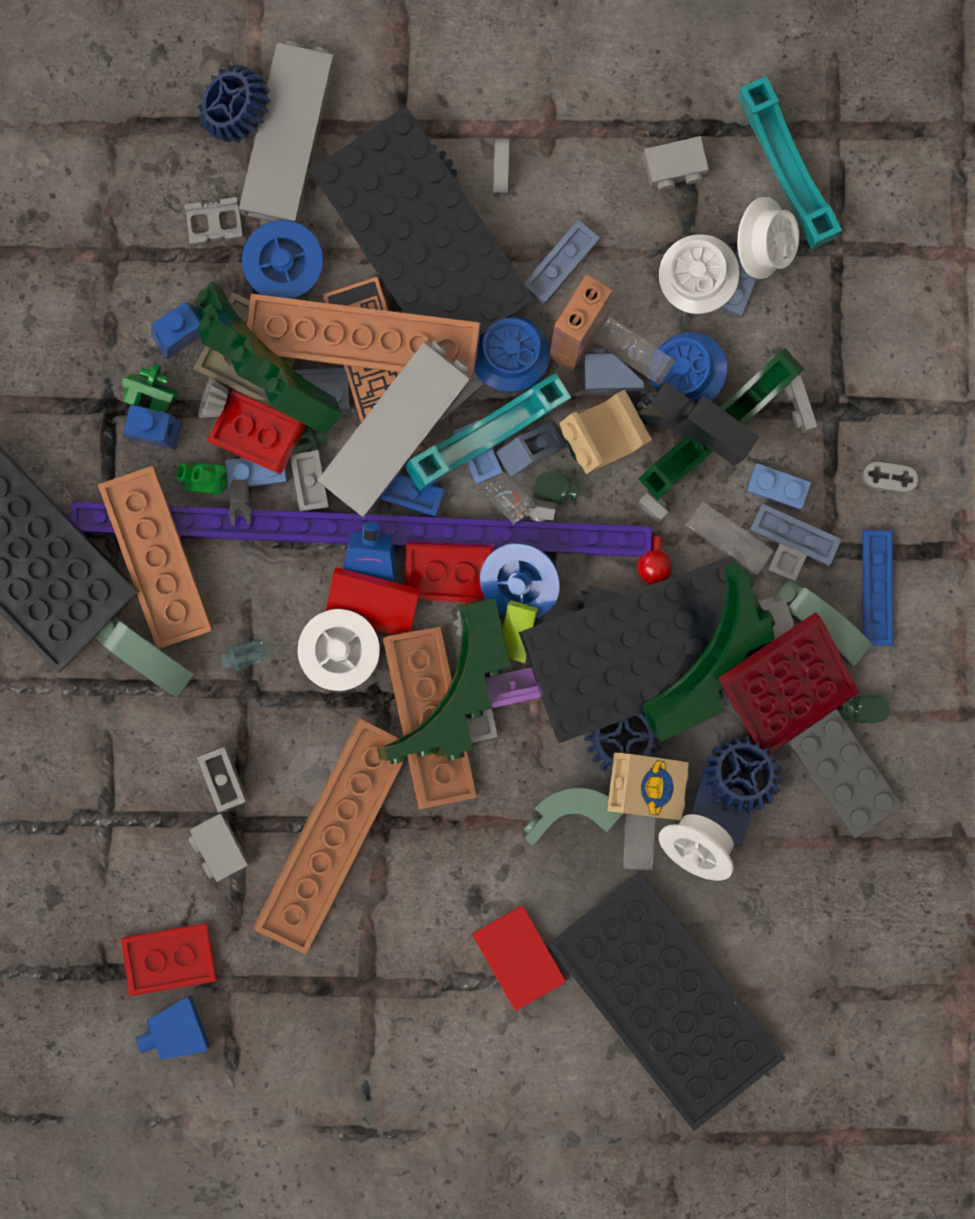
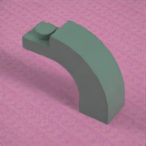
(846, 636)
(144, 657)
(571, 801)

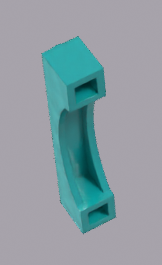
(804, 198)
(487, 433)

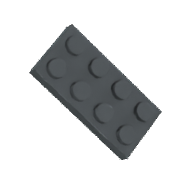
(844, 774)

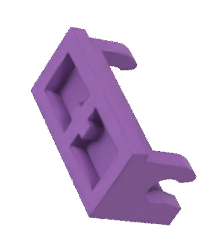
(512, 688)

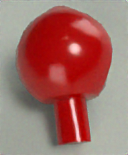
(655, 564)

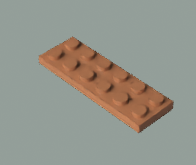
(155, 557)
(419, 683)

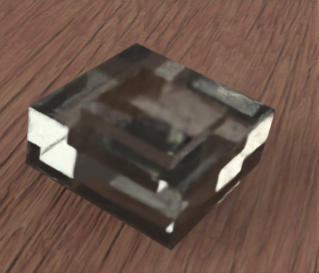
(571, 567)

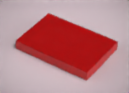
(256, 432)
(446, 570)
(382, 603)
(518, 958)
(169, 959)

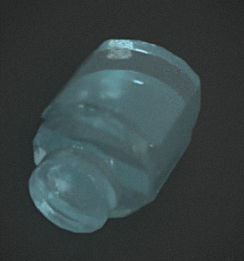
(243, 655)

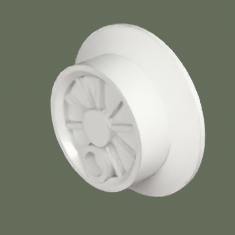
(767, 238)
(699, 274)
(338, 650)
(699, 847)

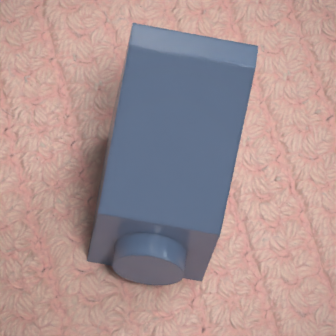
(608, 374)
(530, 449)

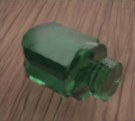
(315, 438)
(556, 488)
(867, 709)

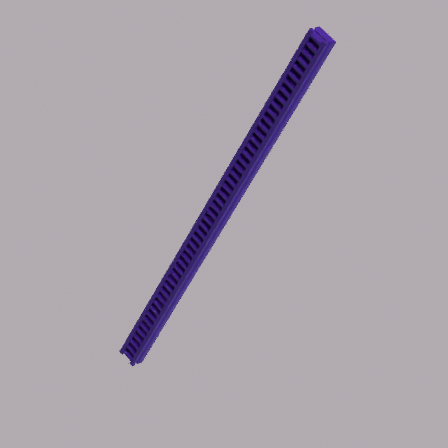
(337, 529)

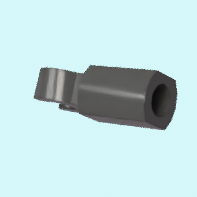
(239, 501)

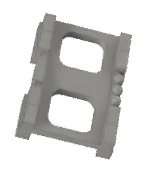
(213, 211)

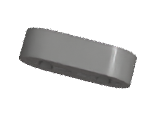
(501, 165)
(889, 484)

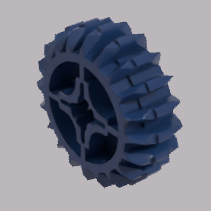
(227, 101)
(598, 738)
(748, 786)

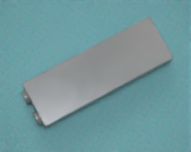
(289, 136)
(396, 427)

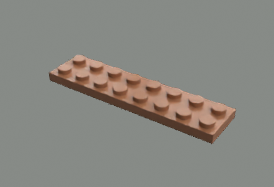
(356, 334)
(329, 840)

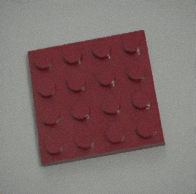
(789, 684)

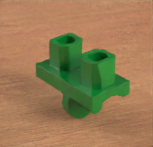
(138, 386)
(202, 477)

